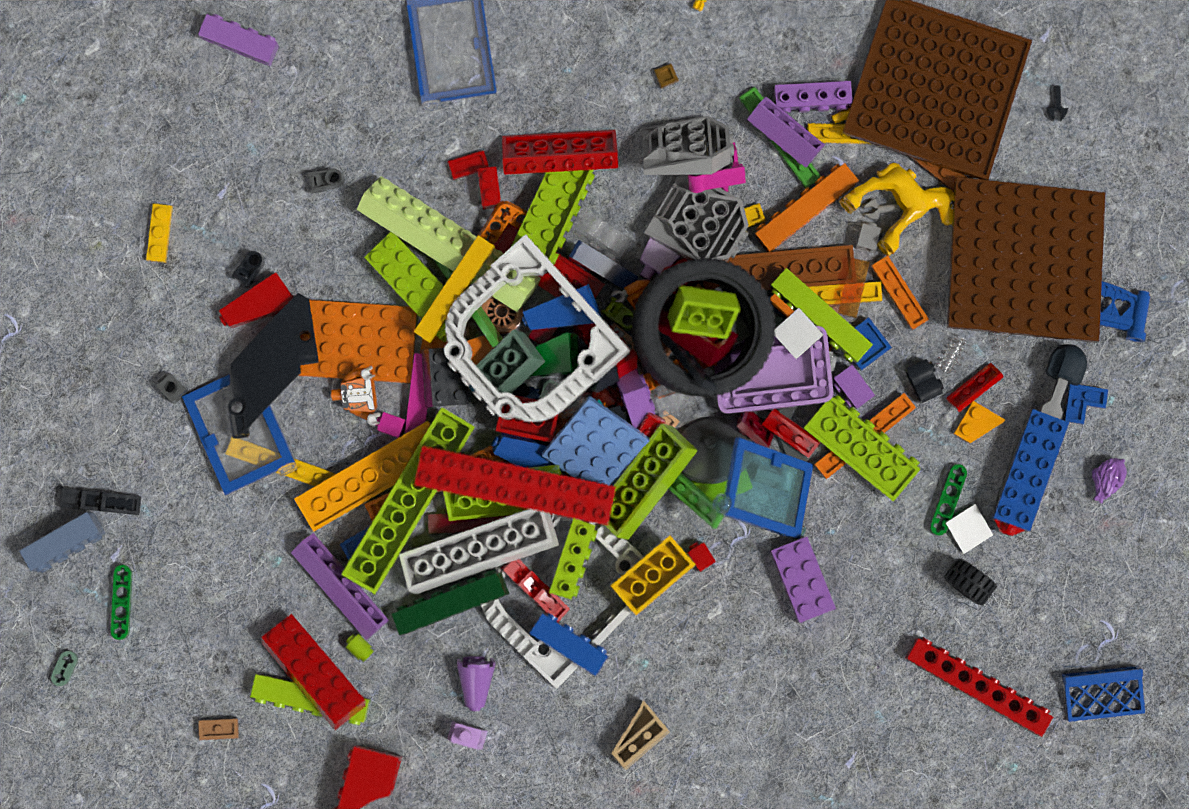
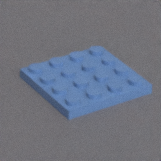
(595, 444)

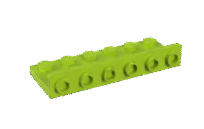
(553, 209)
(863, 447)

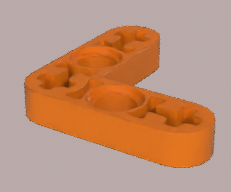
(508, 217)

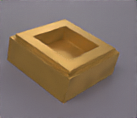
(666, 75)

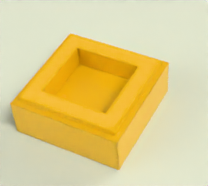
(754, 215)

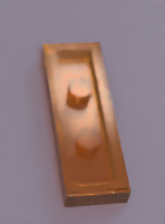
(853, 287)

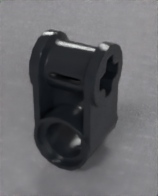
(249, 270)

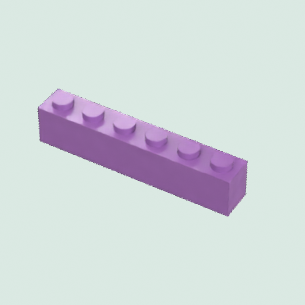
(342, 591)

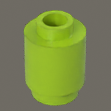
(359, 647)

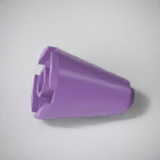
(475, 680)

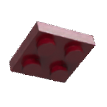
(751, 425)

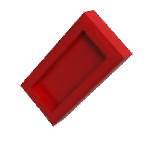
(467, 164)

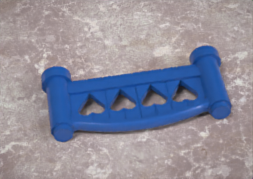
(1134, 317)

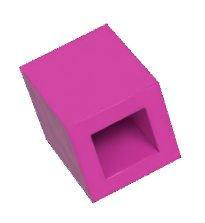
(390, 425)

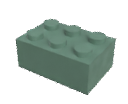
(511, 362)

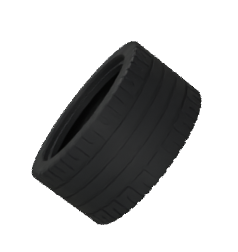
(754, 305)

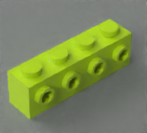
(572, 559)

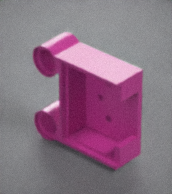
(720, 179)

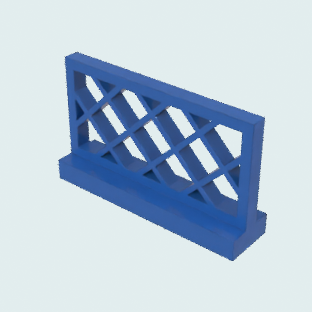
(1100, 677)

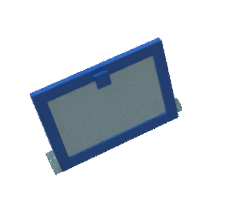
(766, 489)

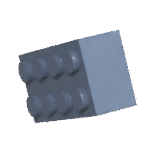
(62, 542)

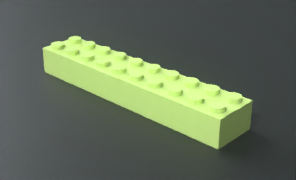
(435, 235)

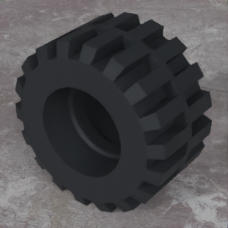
(970, 581)

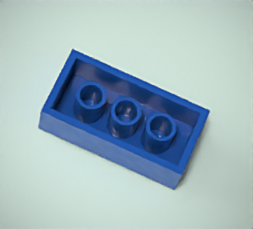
(568, 644)

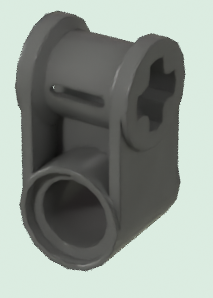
(323, 181)

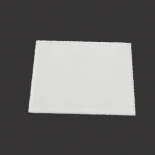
(797, 333)
(969, 528)

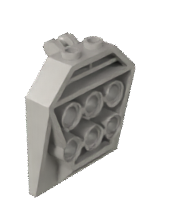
(687, 147)
(719, 243)

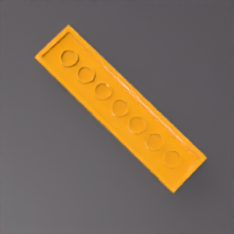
(359, 481)

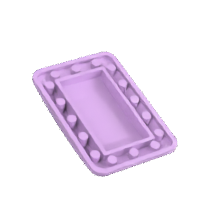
(782, 380)

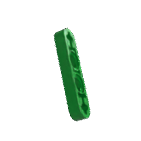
(945, 498)
(124, 602)

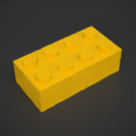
(652, 575)

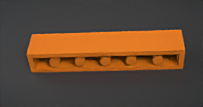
(806, 208)

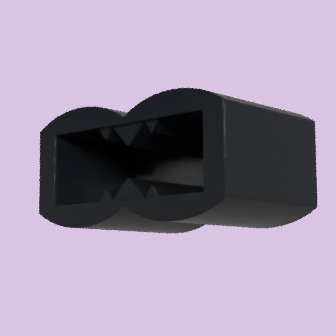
(924, 381)

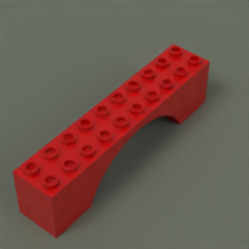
(514, 485)
(368, 777)

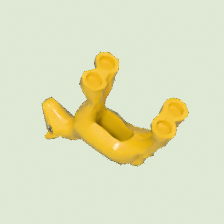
(909, 197)

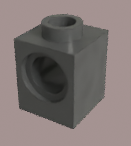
(179, 391)

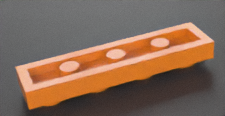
(899, 292)

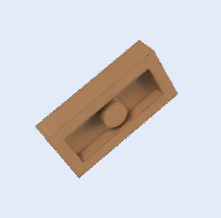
(218, 729)

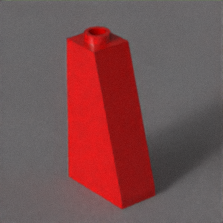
(257, 303)

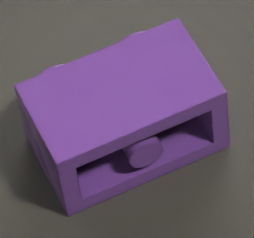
(852, 387)

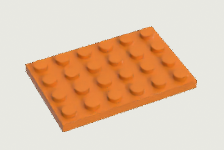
(362, 337)

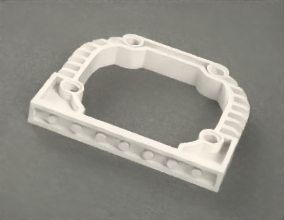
(527, 261)
(554, 665)

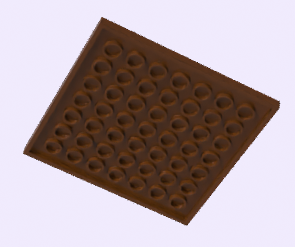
(937, 87)
(1026, 260)

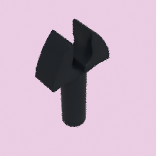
(1057, 105)

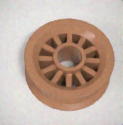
(506, 328)

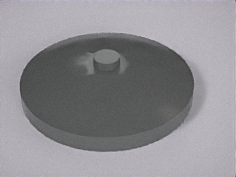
(715, 444)

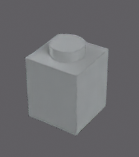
(868, 237)

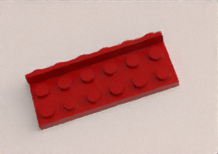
(559, 152)

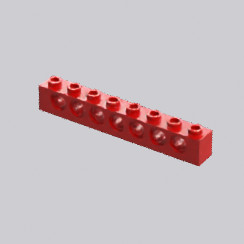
(1037, 725)

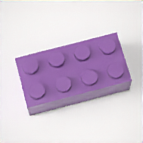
(802, 579)

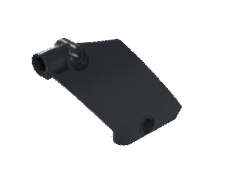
(270, 364)

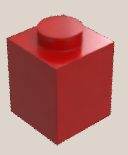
(700, 556)

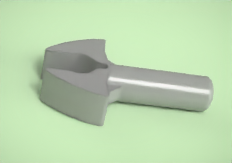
(880, 209)

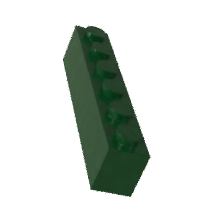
(450, 603)

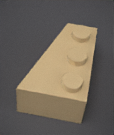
(639, 737)

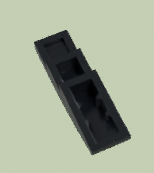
(100, 501)

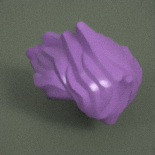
(1108, 478)

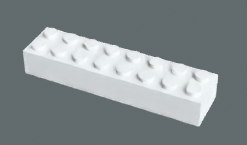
(478, 550)

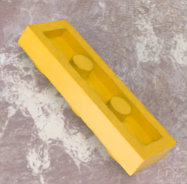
(159, 233)

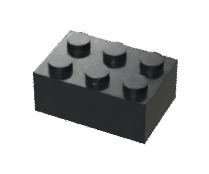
(440, 381)

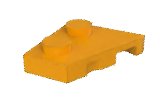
(977, 422)

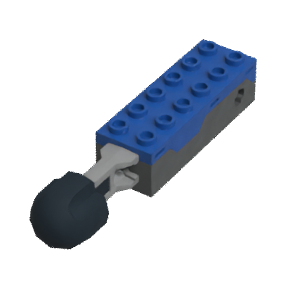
(1037, 447)

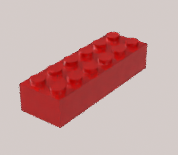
(313, 672)

